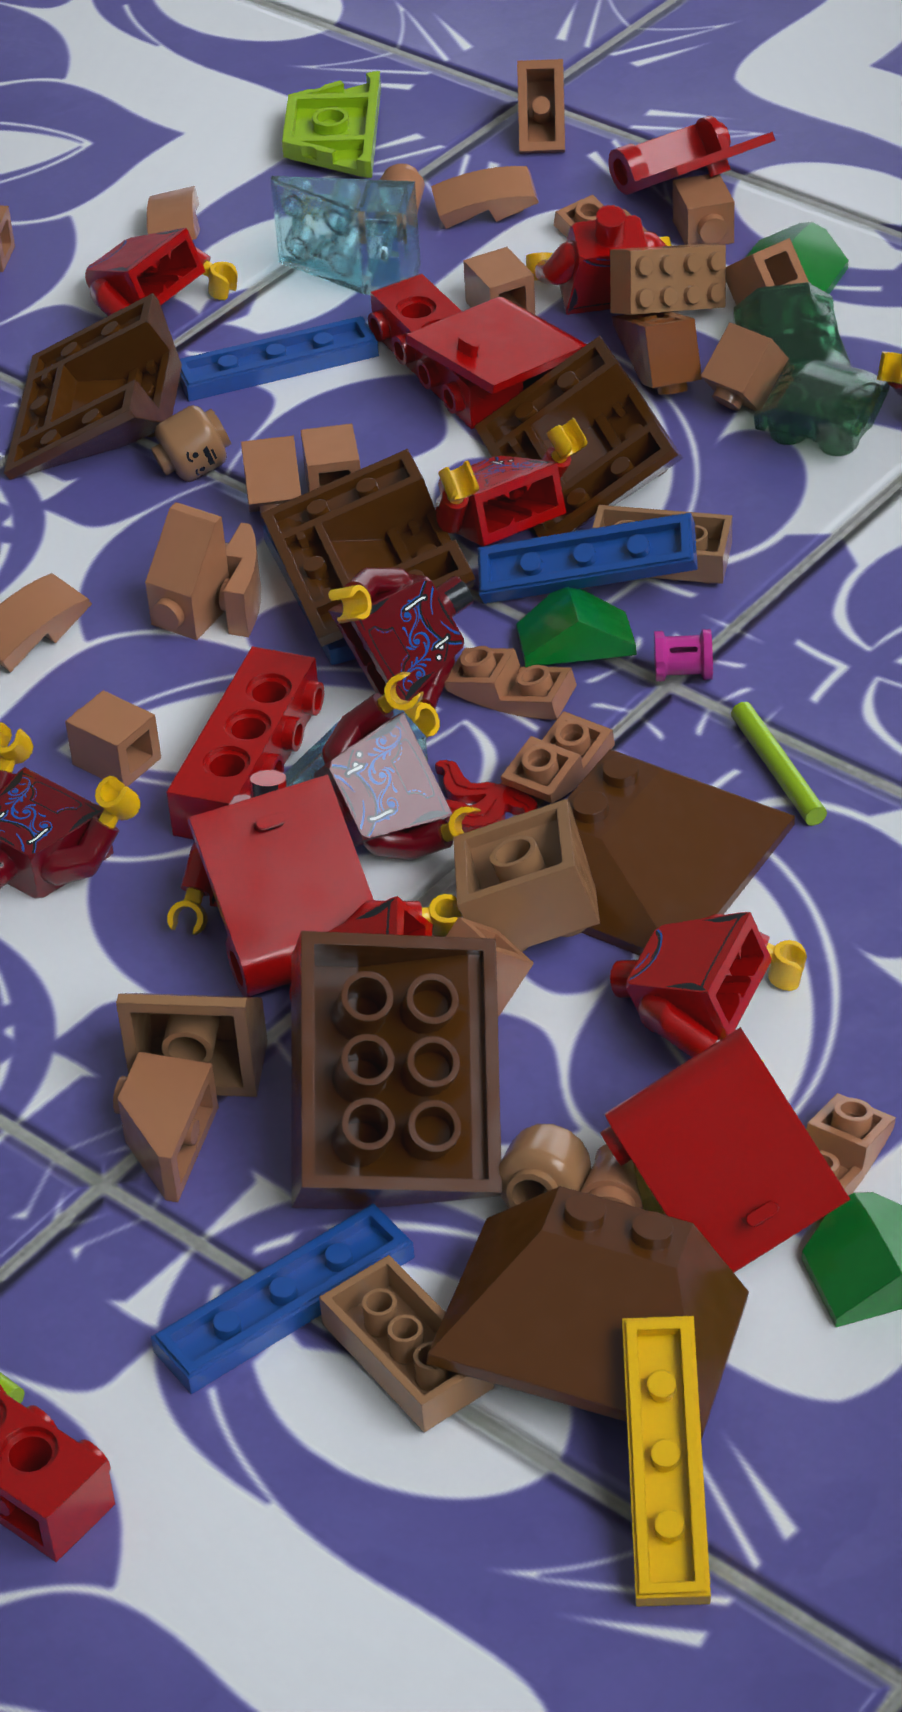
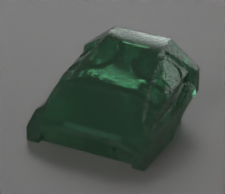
(797, 319)
(823, 404)

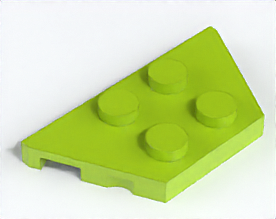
(334, 126)

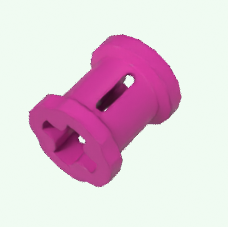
(683, 655)

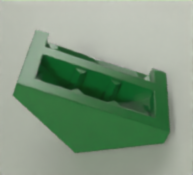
(816, 250)
(574, 628)
(858, 1258)

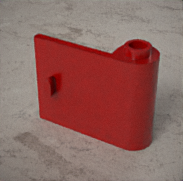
(676, 154)
(495, 344)
(280, 878)
(725, 1151)

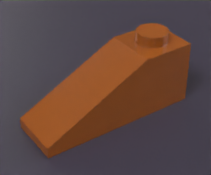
(661, 349)

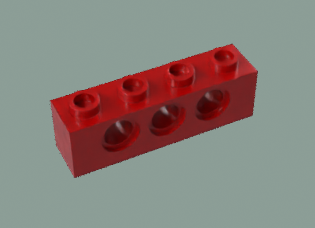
(411, 306)
(248, 732)
(48, 1480)

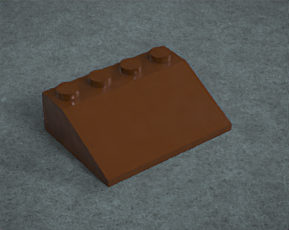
(393, 1070)

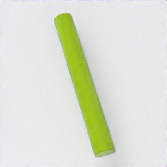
(779, 763)

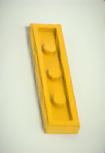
(665, 1462)

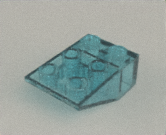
(348, 229)

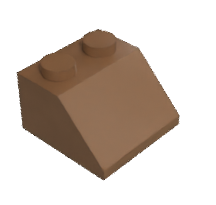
(527, 876)
(202, 1029)

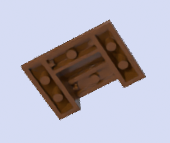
(96, 390)
(622, 433)
(357, 523)
(666, 846)
(551, 1294)

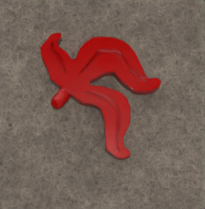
(490, 798)

